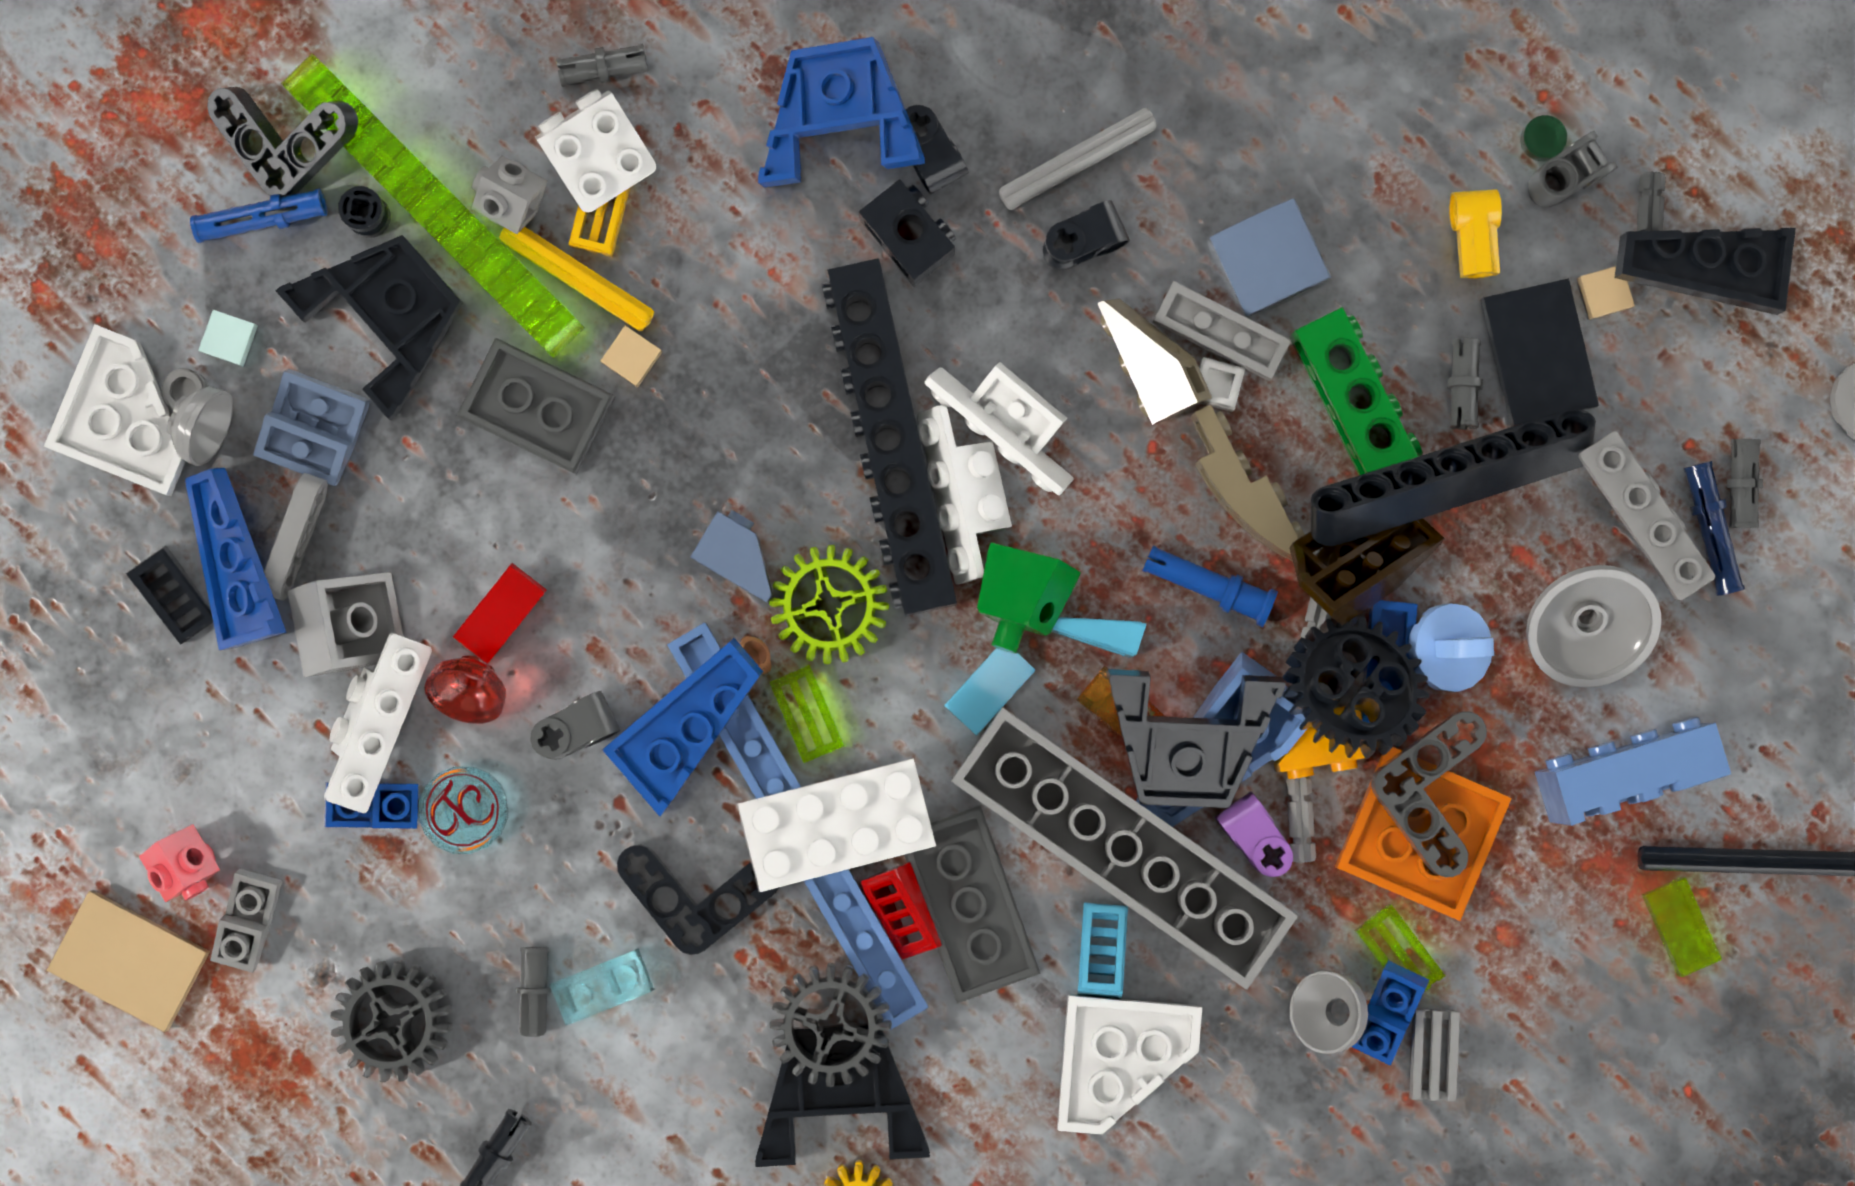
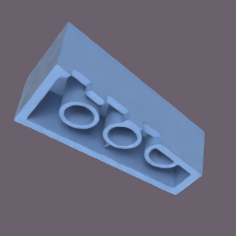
(1631, 772)

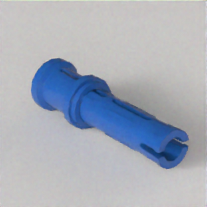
(1230, 592)

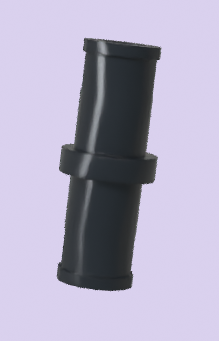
(497, 1151)

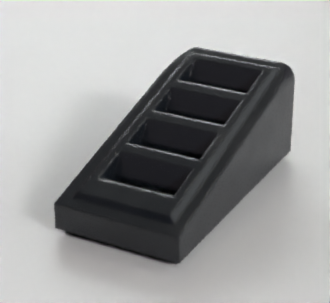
(175, 571)

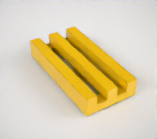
(593, 245)

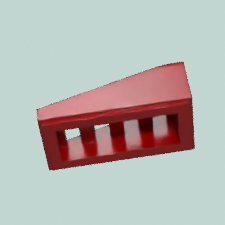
(910, 893)

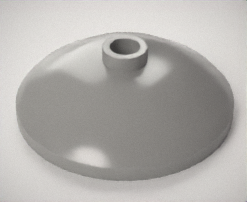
(1606, 641)

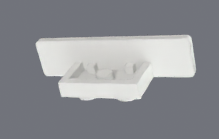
(1011, 417)
(965, 491)
(373, 721)

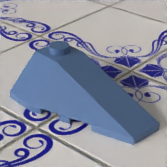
(1223, 704)

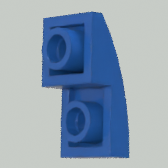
(391, 807)
(1391, 1012)

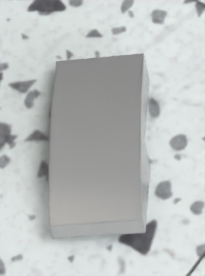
(246, 921)

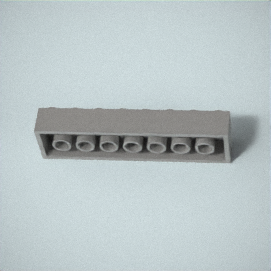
(1124, 848)

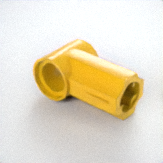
(1476, 220)

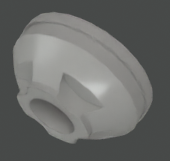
(200, 424)
(1312, 1012)

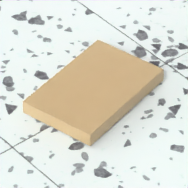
(128, 961)

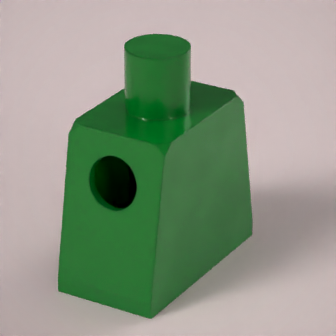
(1023, 593)

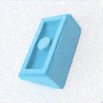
(989, 689)

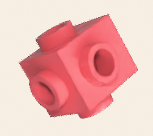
(180, 864)

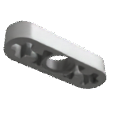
(295, 534)

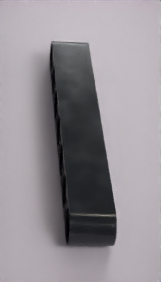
(1450, 477)

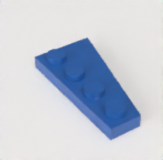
(232, 571)
(677, 732)

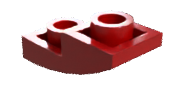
(499, 613)

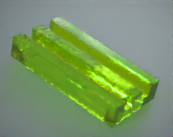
(821, 748)
(1389, 911)

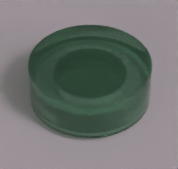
(1543, 138)

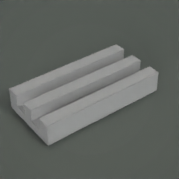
(1452, 1053)

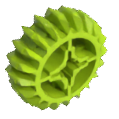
(818, 567)

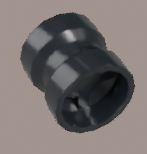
(371, 218)

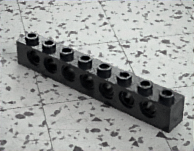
(866, 283)

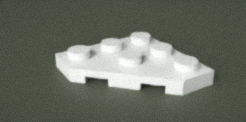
(117, 415)
(1119, 1056)

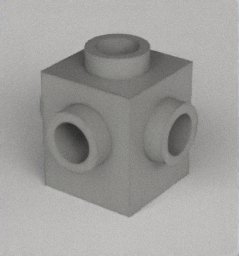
(508, 194)

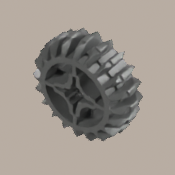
(381, 1002)
(850, 1031)

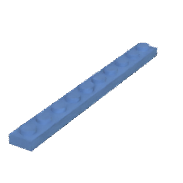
(834, 893)

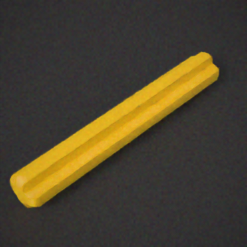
(579, 277)

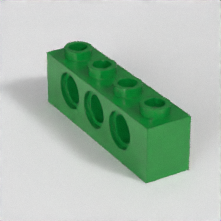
(1333, 387)

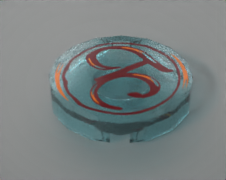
(463, 810)

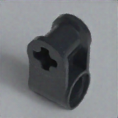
(941, 155)
(1092, 235)

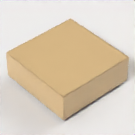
(1604, 293)
(631, 356)

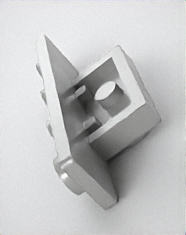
(1647, 516)

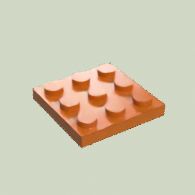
(1384, 856)

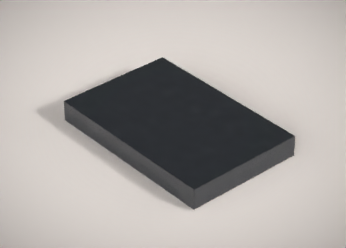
(1539, 351)

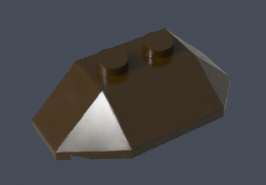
(1362, 571)

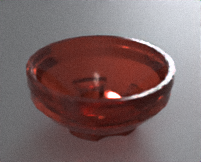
(464, 697)

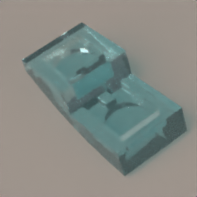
(602, 987)

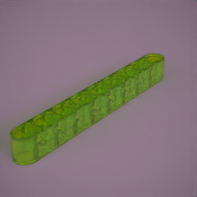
(440, 212)

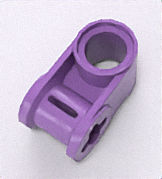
(1251, 830)

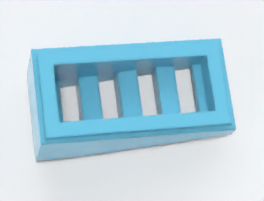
(1111, 635)
(1102, 912)

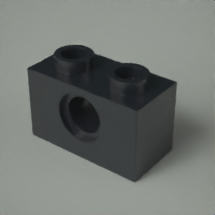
(913, 257)

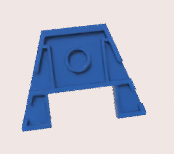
(837, 91)

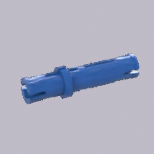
(209, 225)

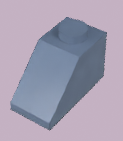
(735, 554)

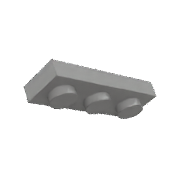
(1221, 331)

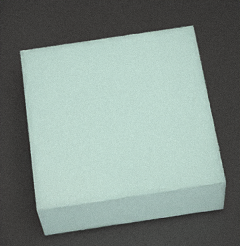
(228, 338)

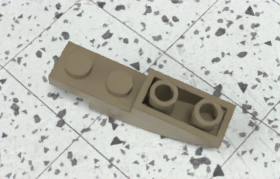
(1252, 505)

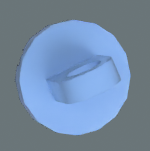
(1452, 647)

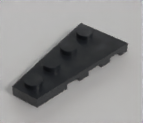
(1725, 266)

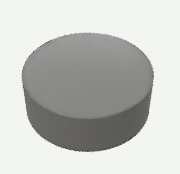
(181, 383)

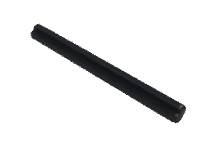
(1746, 861)

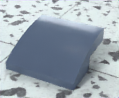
(1270, 257)
(312, 427)

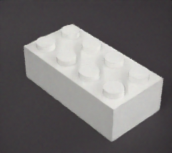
(836, 825)

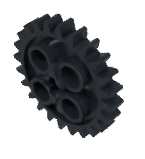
(1390, 712)

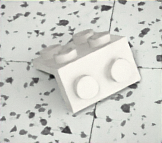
(595, 150)

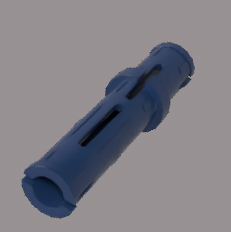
(1714, 528)

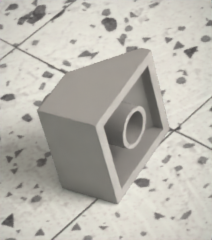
(343, 622)

